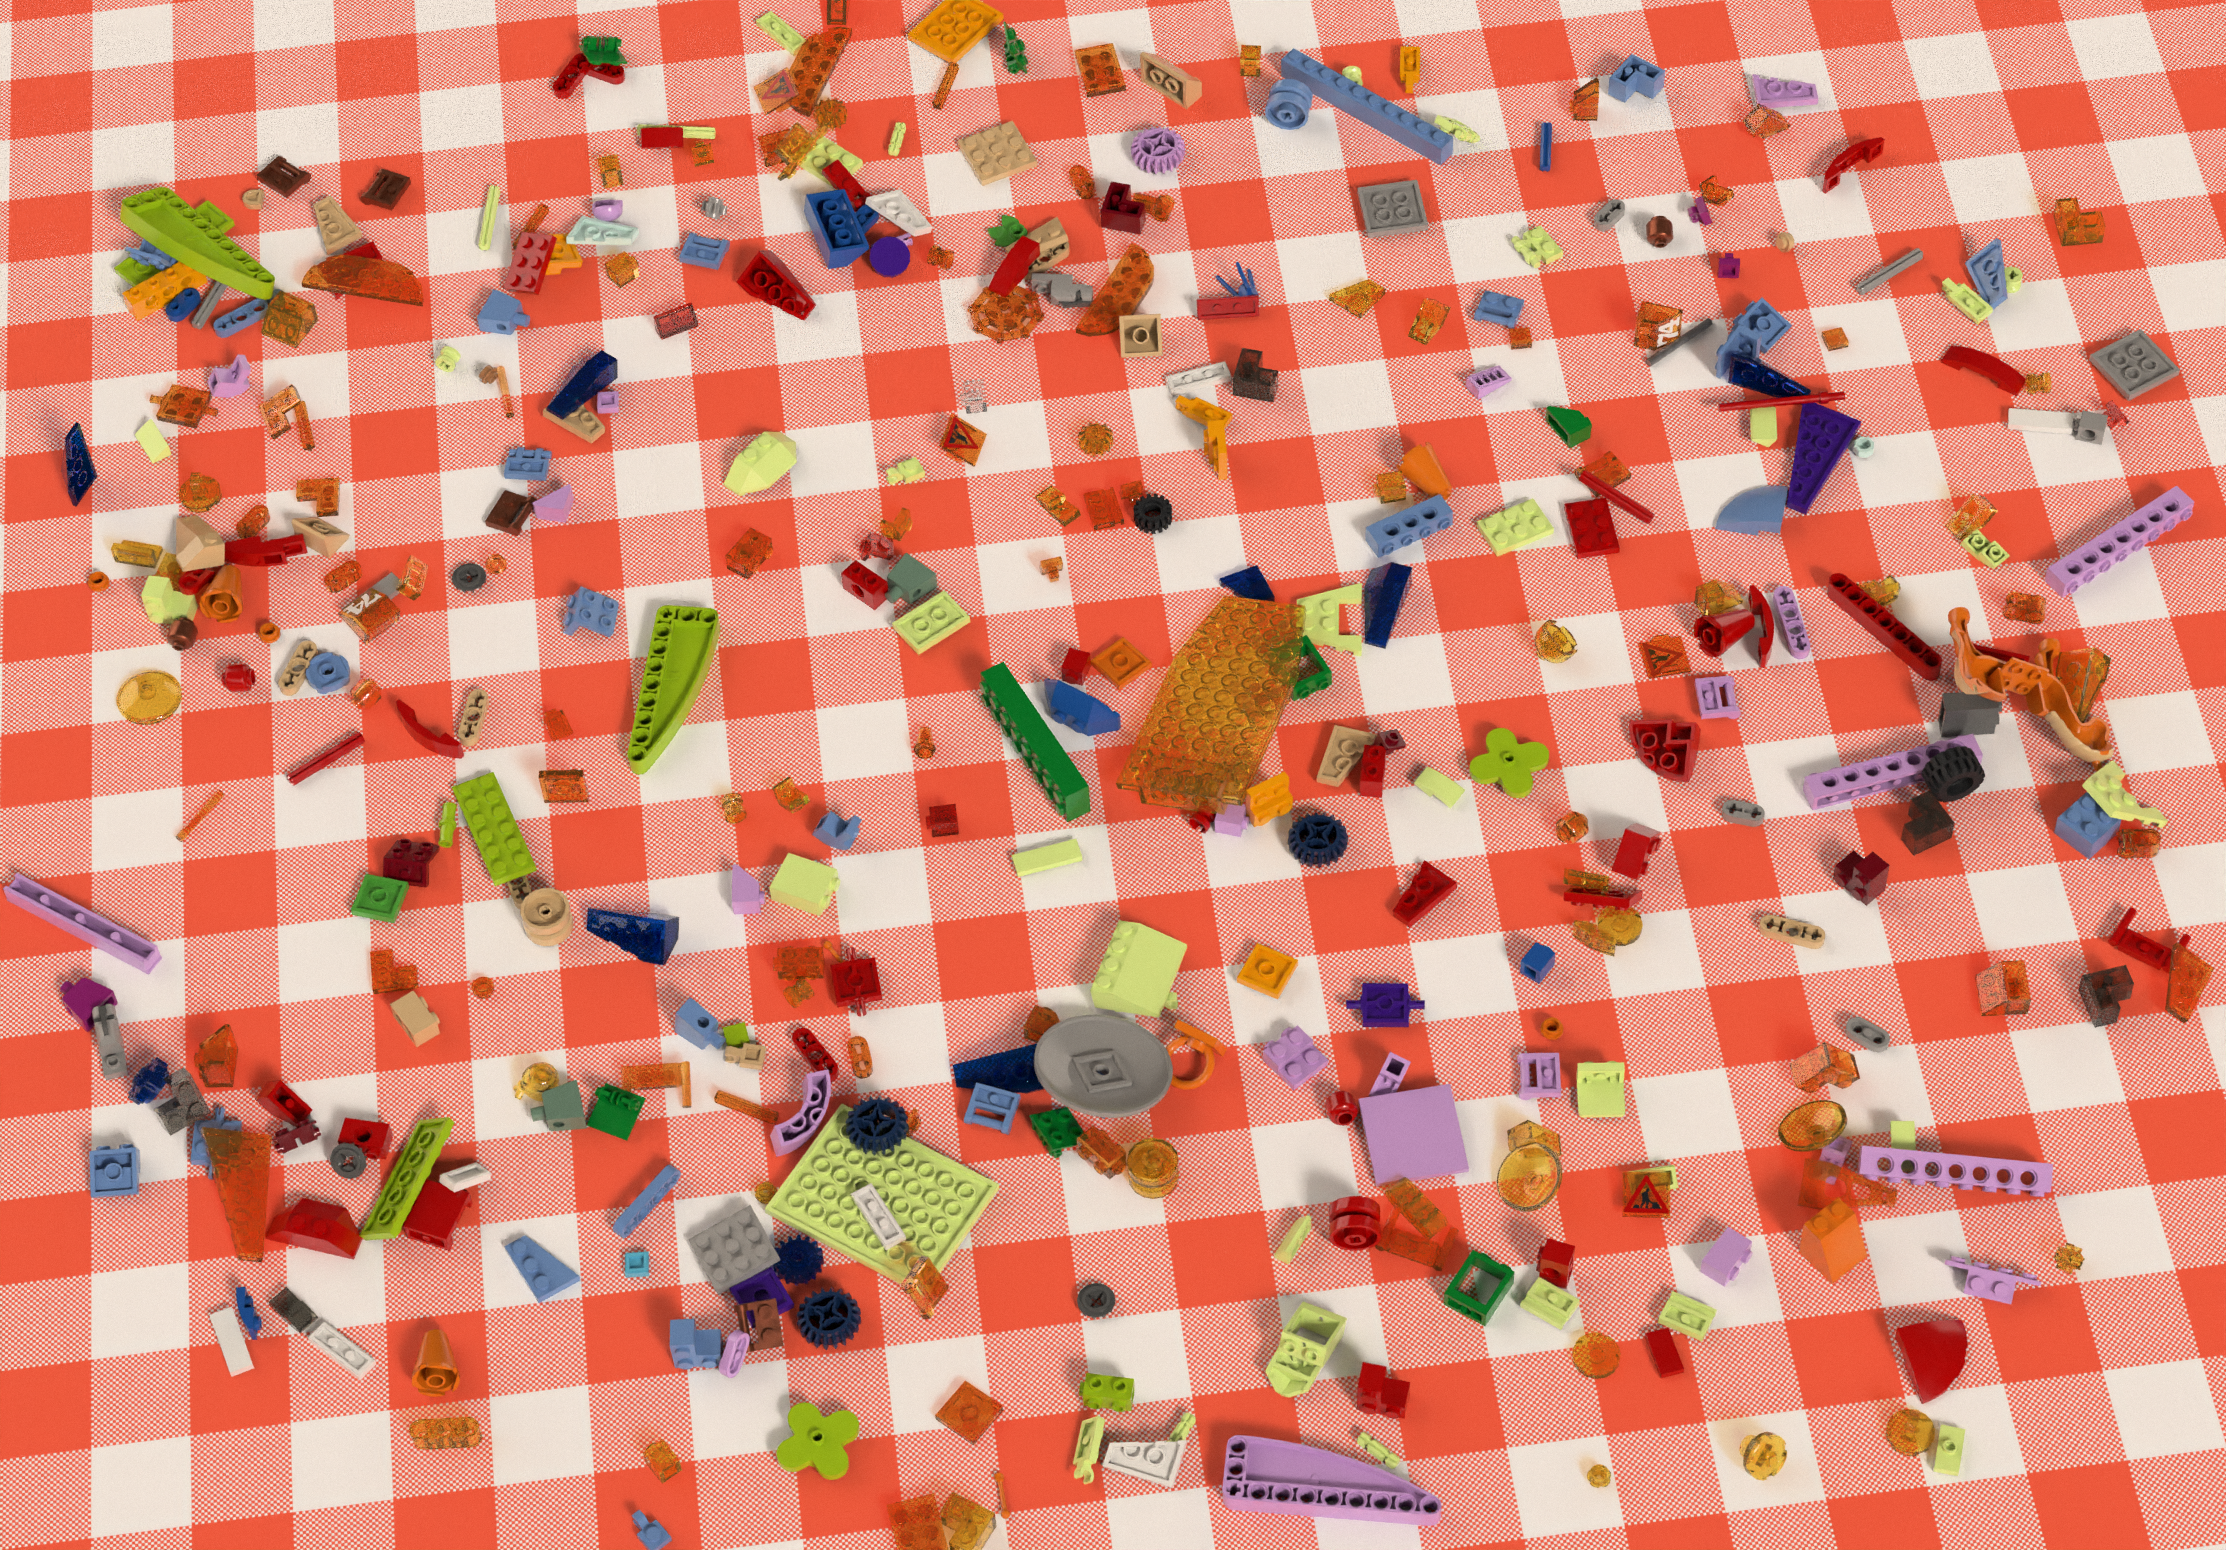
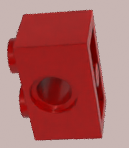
(864, 584)
(1373, 771)
(378, 1136)
(1556, 1262)

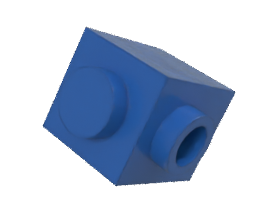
(1537, 962)

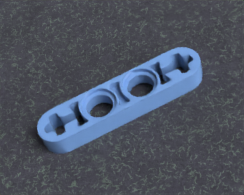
(246, 310)
(646, 1201)

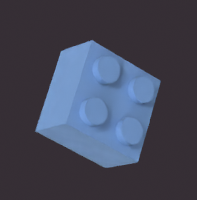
(2086, 826)

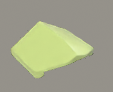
(1290, 1374)

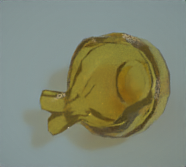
(1883, 592)
(536, 1080)

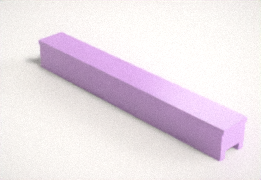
(83, 923)

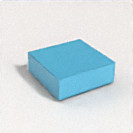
(637, 1264)

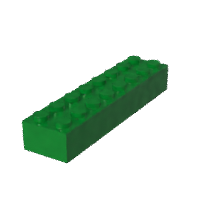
(1034, 742)

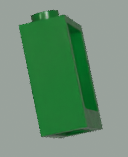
(1315, 682)
(1470, 1307)

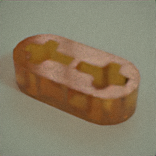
(1086, 181)
(255, 523)
(343, 576)
(864, 1056)

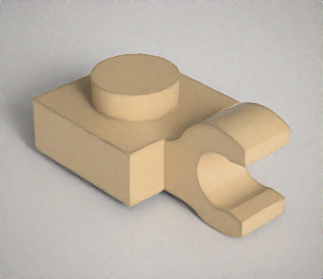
(750, 1056)

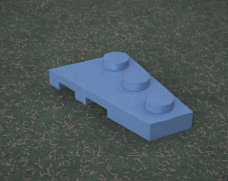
(1989, 273)
(540, 1269)

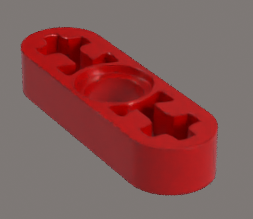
(814, 1045)

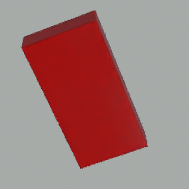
(1664, 1353)

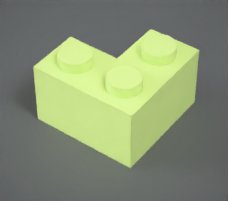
(164, 604)

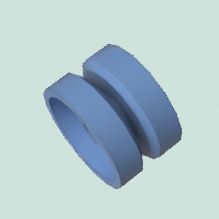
(1288, 104)

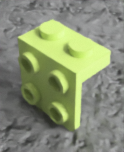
(1600, 1089)

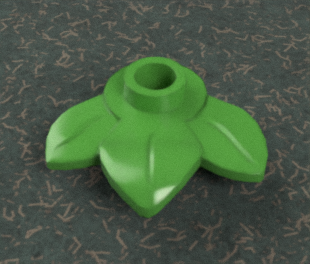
(1007, 233)

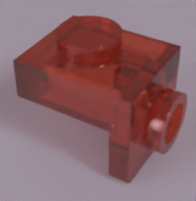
(876, 546)

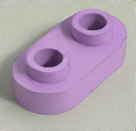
(734, 1353)

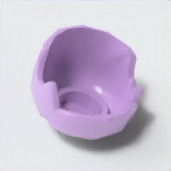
(607, 209)

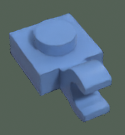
(652, 1534)

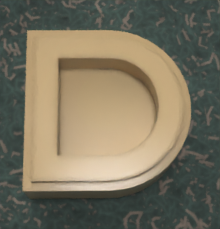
(253, 199)

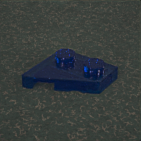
(1248, 584)

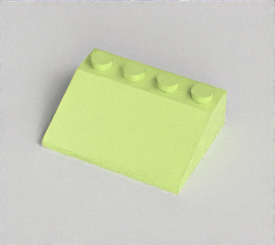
(1137, 970)

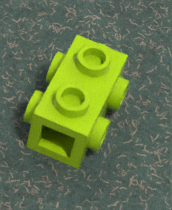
(1107, 1392)

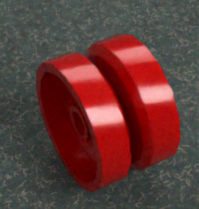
(1354, 1223)

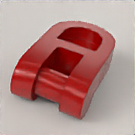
(195, 580)

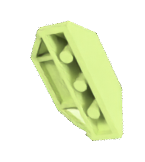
(761, 463)

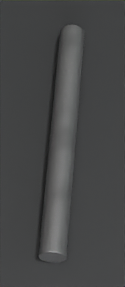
(1678, 342)

